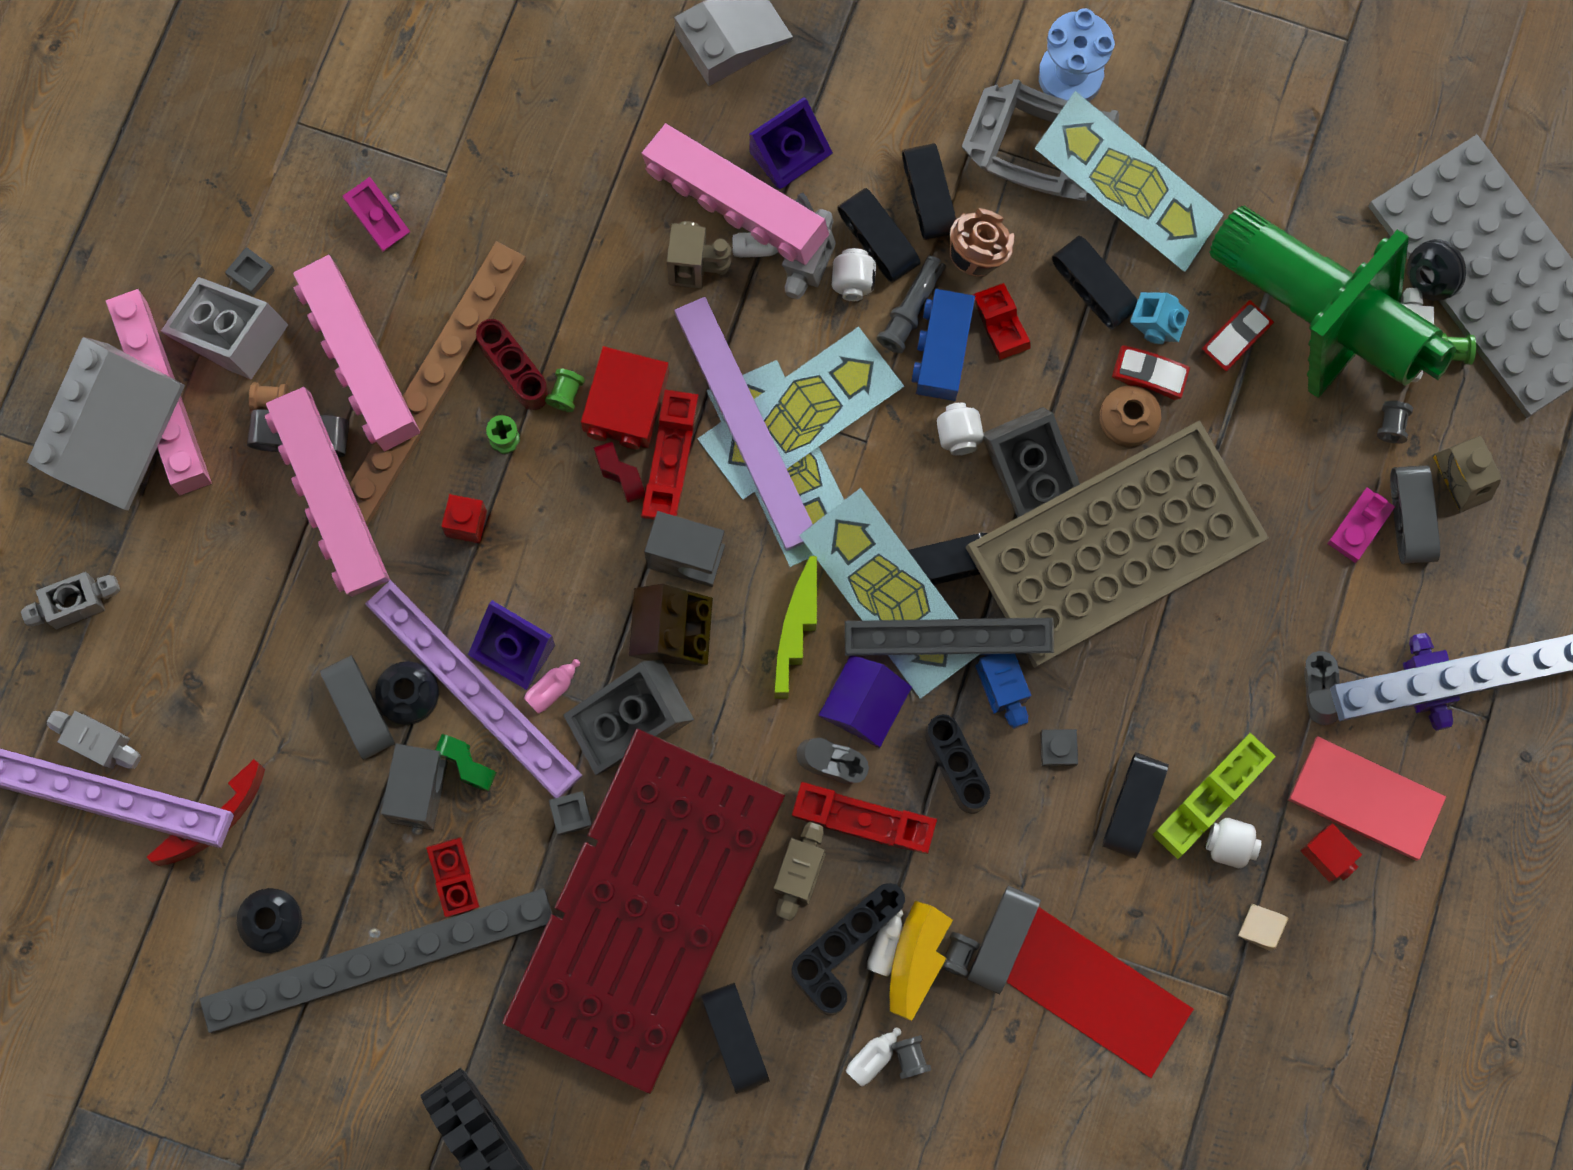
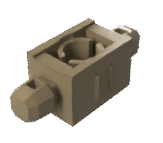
(799, 871)

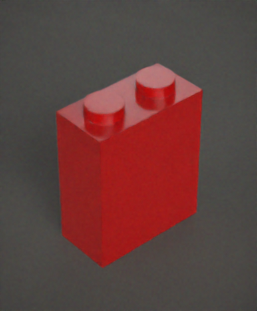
(625, 398)

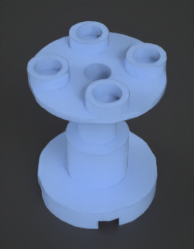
(1076, 55)

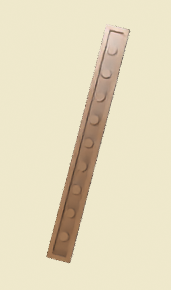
(439, 373)

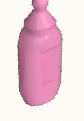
(551, 686)

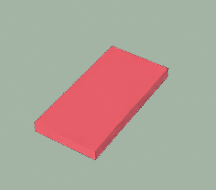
(1367, 798)

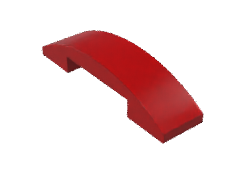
(670, 454)
(245, 785)
(864, 819)

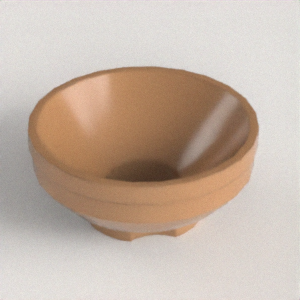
(1125, 430)

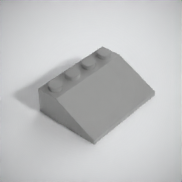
(105, 423)

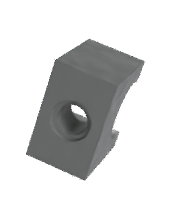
(684, 548)
(414, 787)

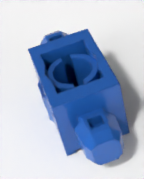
(1005, 686)

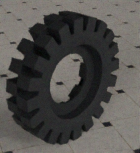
(471, 1126)

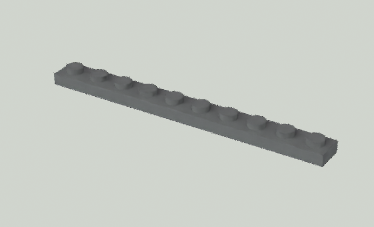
(376, 961)

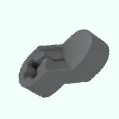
(1321, 671)
(848, 765)

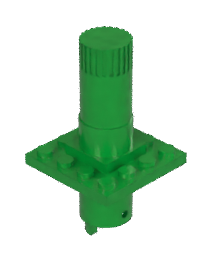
(1345, 309)

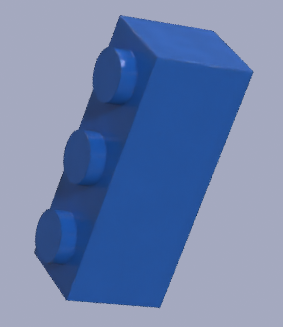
(943, 344)

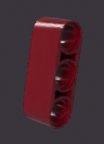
(508, 349)

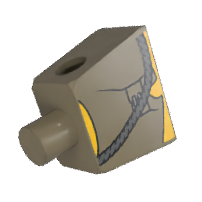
(1469, 470)

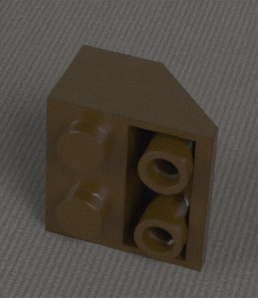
(670, 625)

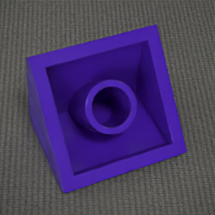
(789, 144)
(511, 645)
(865, 700)

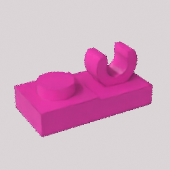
(376, 214)
(1361, 525)

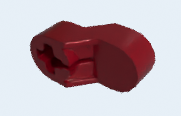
(619, 472)

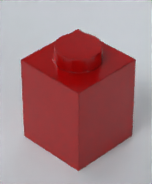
(464, 518)
(1332, 853)

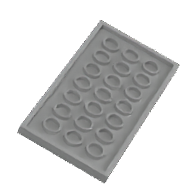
(1516, 269)

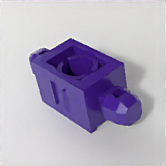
(1422, 647)

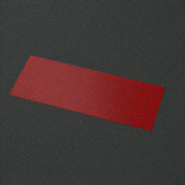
(1097, 993)

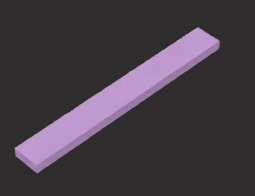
(744, 421)
(474, 690)
(114, 799)

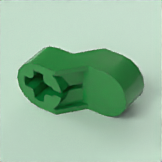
(470, 772)

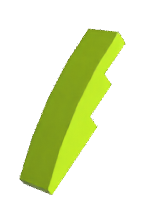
(799, 617)
(1214, 795)

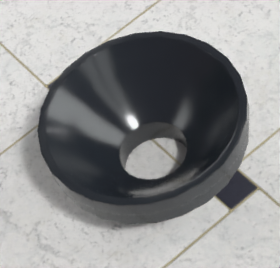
(1447, 267)
(412, 709)
(282, 933)

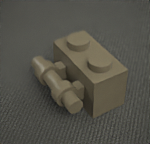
(691, 257)

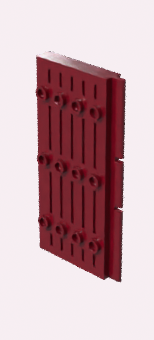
(643, 911)

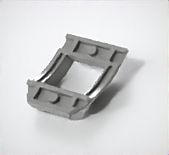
(989, 128)

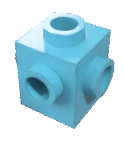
(1159, 317)

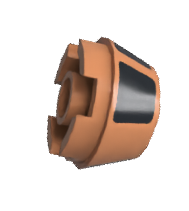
(980, 242)

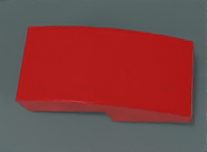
(453, 876)

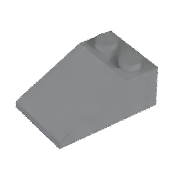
(729, 35)
(226, 326)

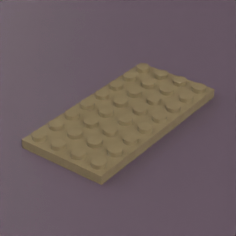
(1119, 540)

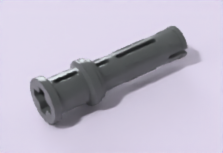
(905, 317)

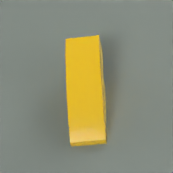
(916, 958)

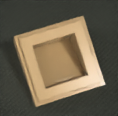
(1263, 927)

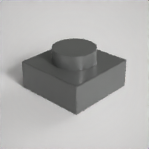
(249, 271)
(1059, 747)
(570, 813)

